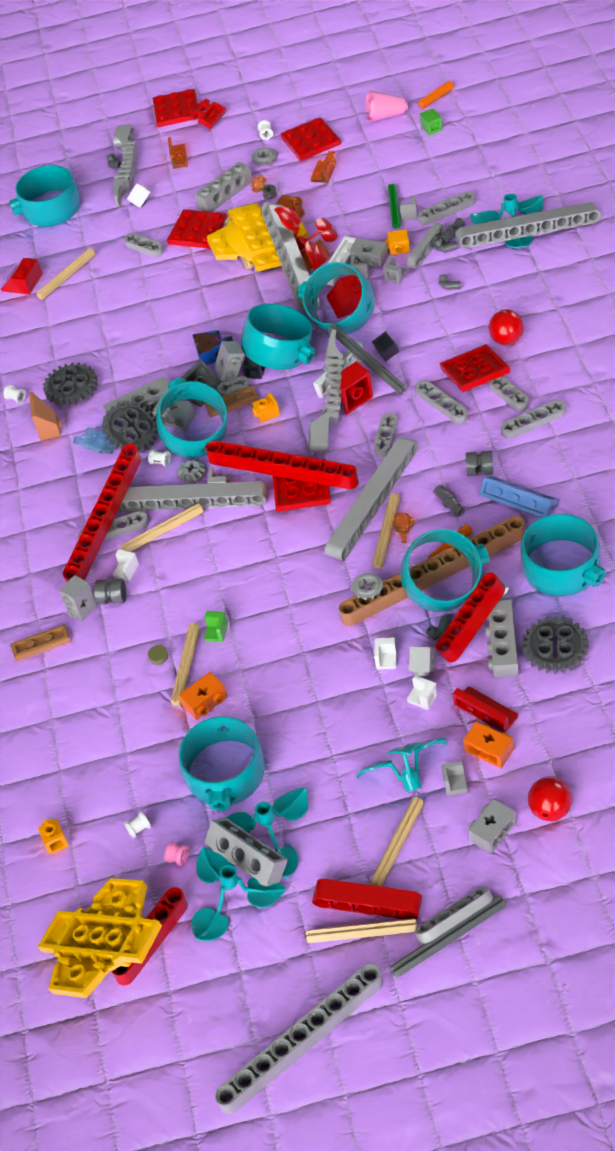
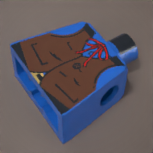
(208, 345)

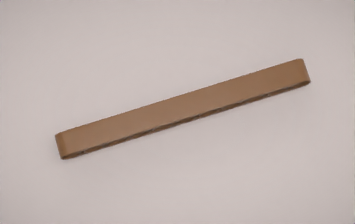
(431, 571)

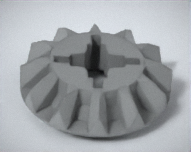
(258, 156)
(194, 475)
(372, 581)

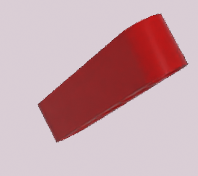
(470, 617)
(367, 899)
(163, 908)

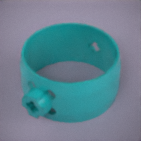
(50, 211)
(319, 278)
(276, 352)
(198, 391)
(475, 555)
(567, 581)
(209, 733)

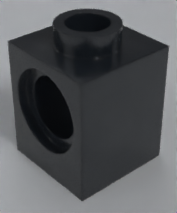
(385, 346)
(252, 369)

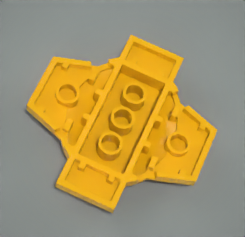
(247, 237)
(99, 938)

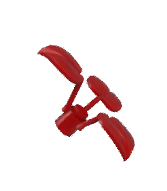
(315, 253)

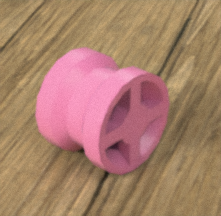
(177, 853)

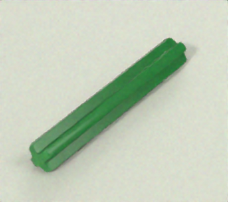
(394, 207)

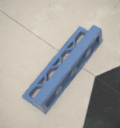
(517, 496)

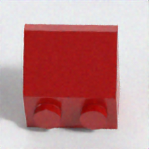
(23, 277)
(345, 295)
(355, 387)

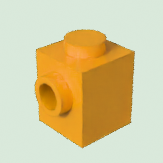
(398, 242)

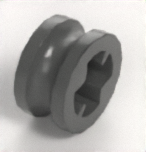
(269, 191)

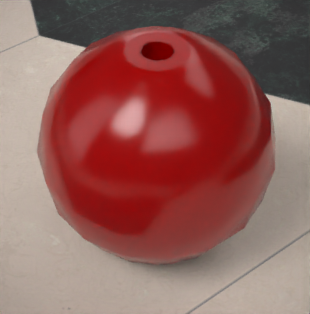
(506, 327)
(549, 799)

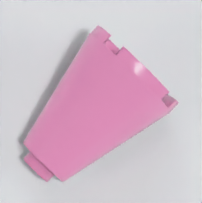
(384, 106)

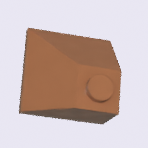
(44, 418)

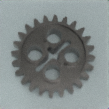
(70, 384)
(130, 426)
(569, 648)

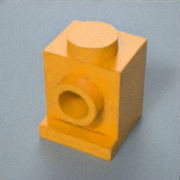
(265, 408)
(52, 833)

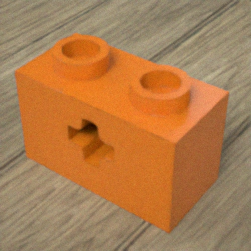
(203, 695)
(488, 744)

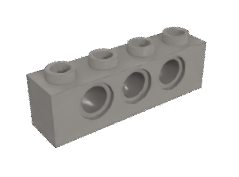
(224, 187)
(146, 395)
(502, 640)
(245, 851)

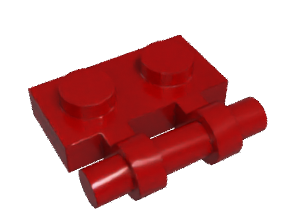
(210, 116)

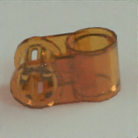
(292, 202)

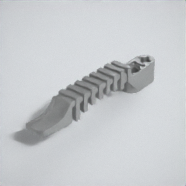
(124, 180)
(320, 427)

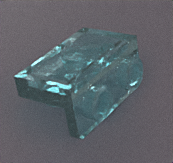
(94, 441)

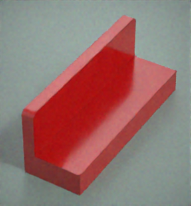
(484, 708)

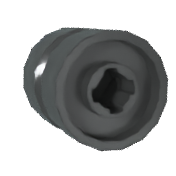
(479, 463)
(110, 591)

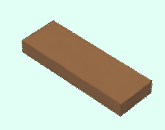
(235, 400)
(40, 642)

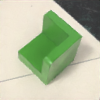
(431, 121)
(216, 626)

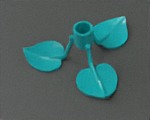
(510, 206)
(409, 776)
(290, 806)
(210, 866)

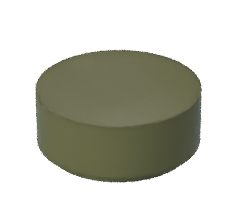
(158, 654)

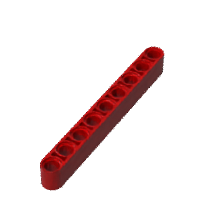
(282, 464)
(122, 476)

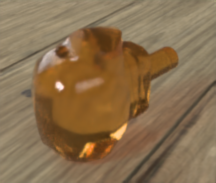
(258, 183)
(402, 524)

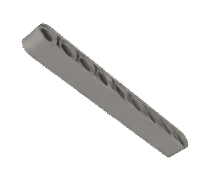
(570, 217)
(287, 251)
(185, 496)
(371, 498)
(296, 1048)

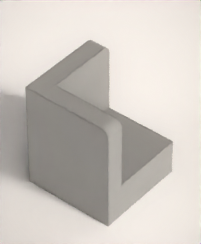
(409, 210)
(362, 267)
(392, 272)
(213, 478)
(454, 778)

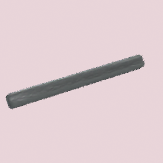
(366, 358)
(428, 949)

